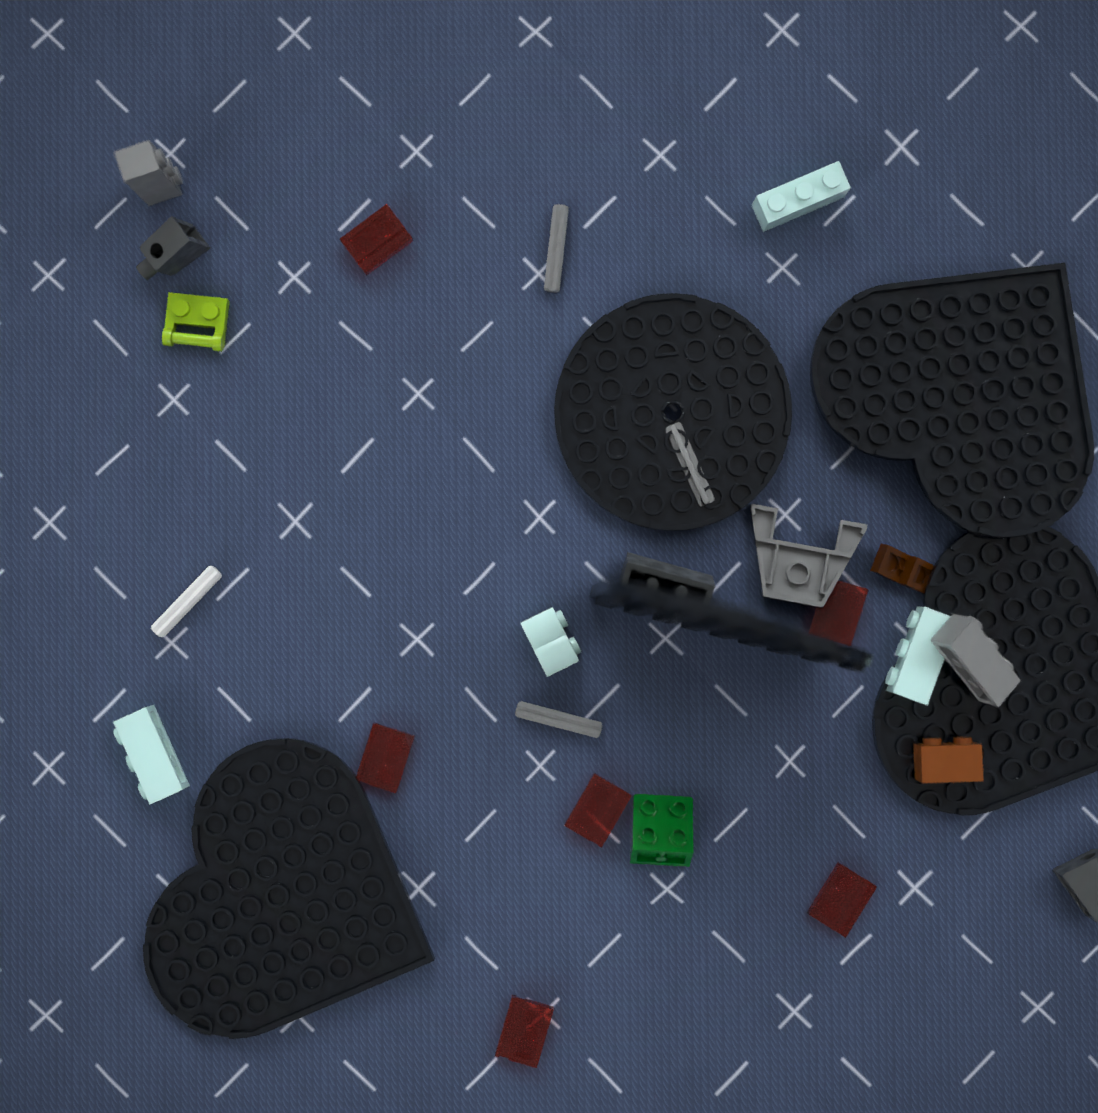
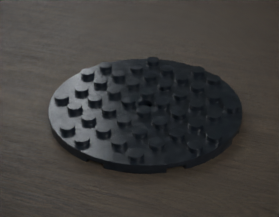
(682, 355)

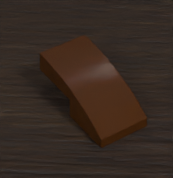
(902, 568)

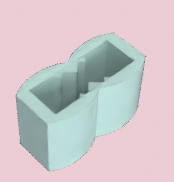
(550, 641)

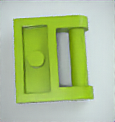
(197, 312)

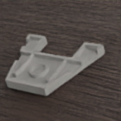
(796, 570)

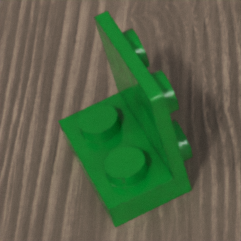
(662, 830)

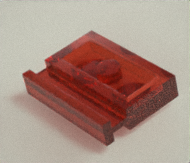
(376, 239)
(840, 614)
(385, 757)
(597, 810)
(841, 899)
(524, 1031)

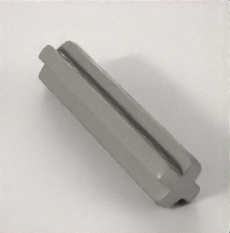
(556, 248)
(688, 459)
(558, 719)

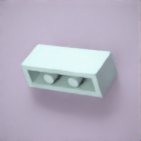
(801, 196)
(918, 657)
(150, 754)

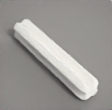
(186, 601)

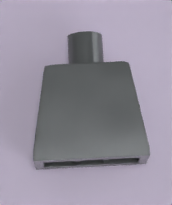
(171, 248)
(1081, 881)

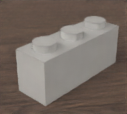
(149, 172)
(976, 659)

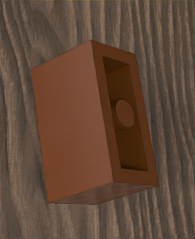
(948, 761)

